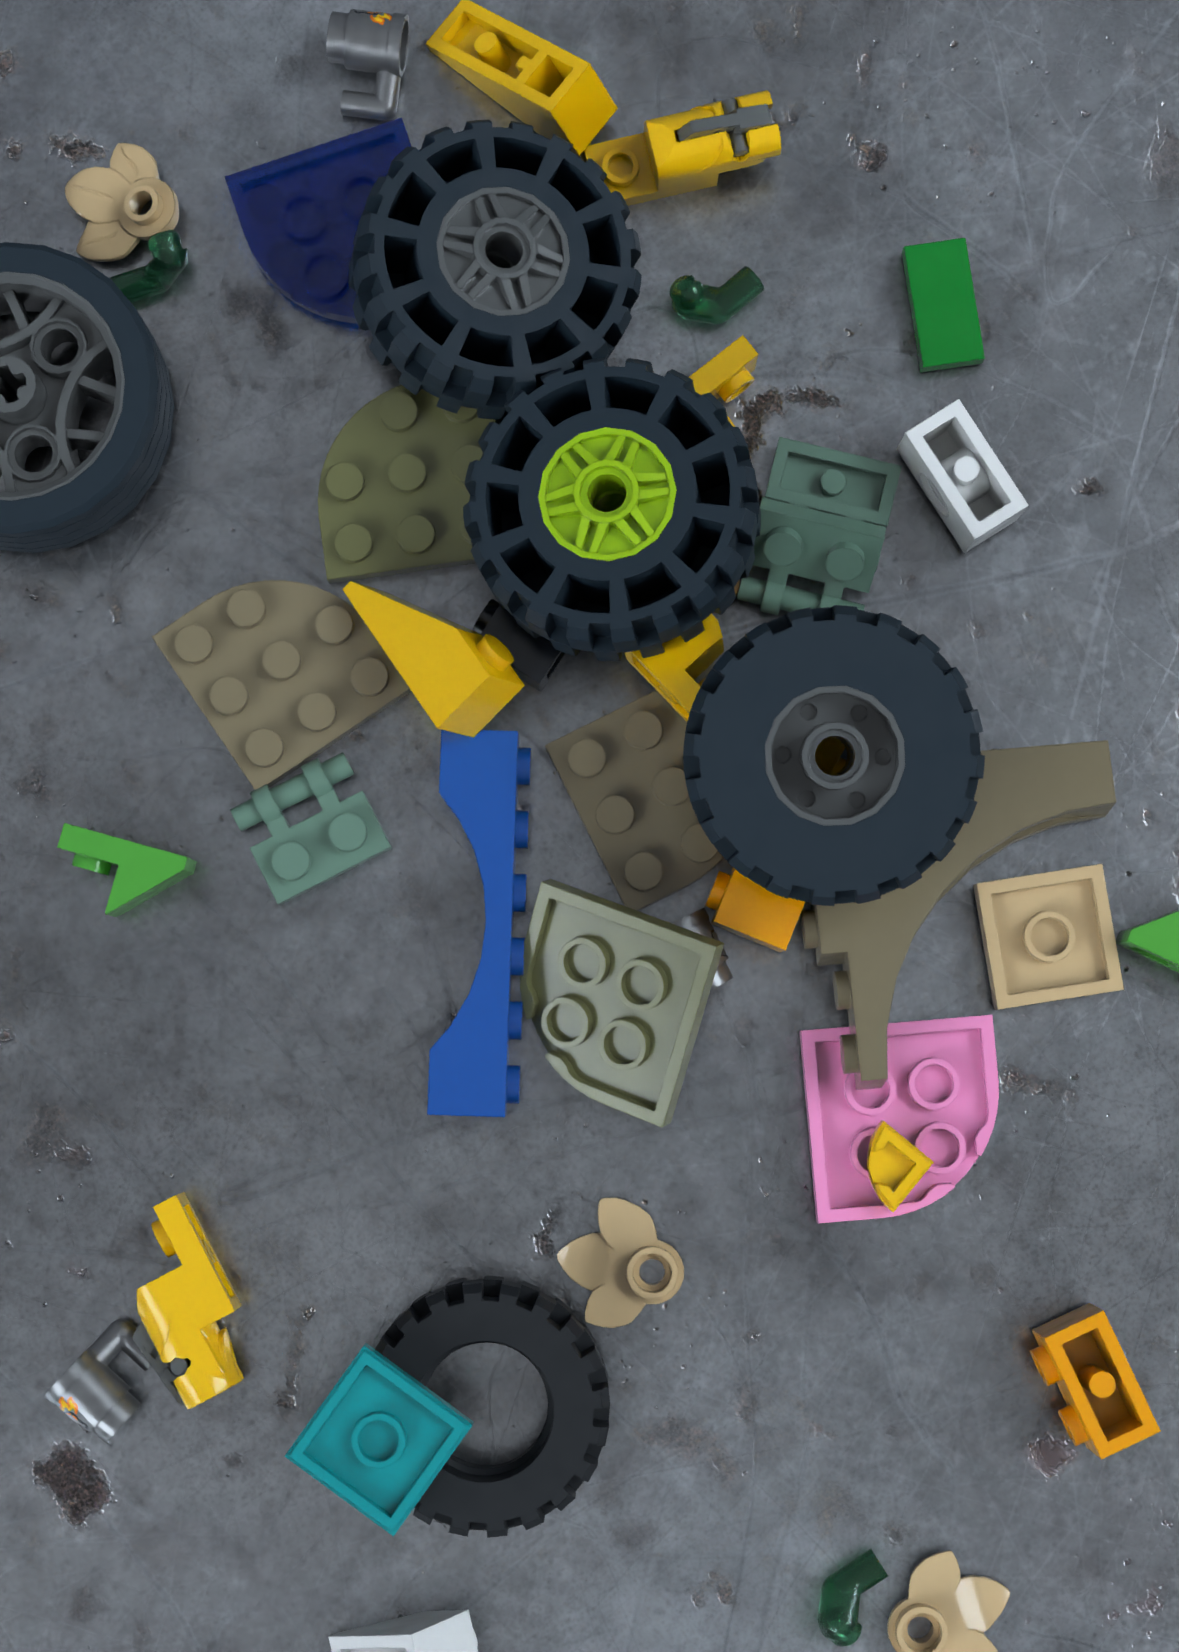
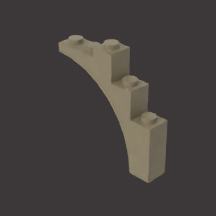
(1018, 797)

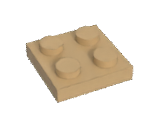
(1048, 936)

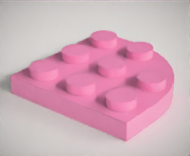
(935, 1096)

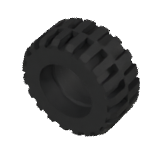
(576, 1388)

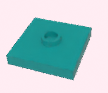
(379, 1439)

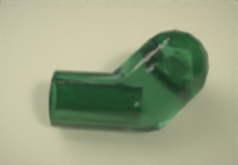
(160, 272)
(714, 304)
(841, 1598)

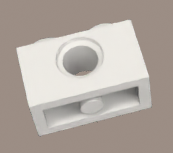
(961, 476)

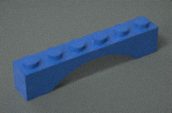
(472, 1056)

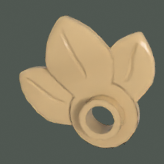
(113, 204)
(611, 1264)
(955, 1605)

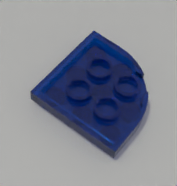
(306, 212)

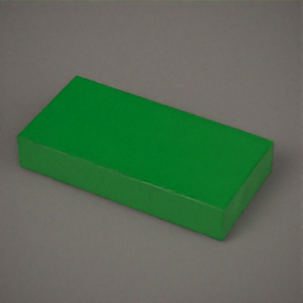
(943, 305)

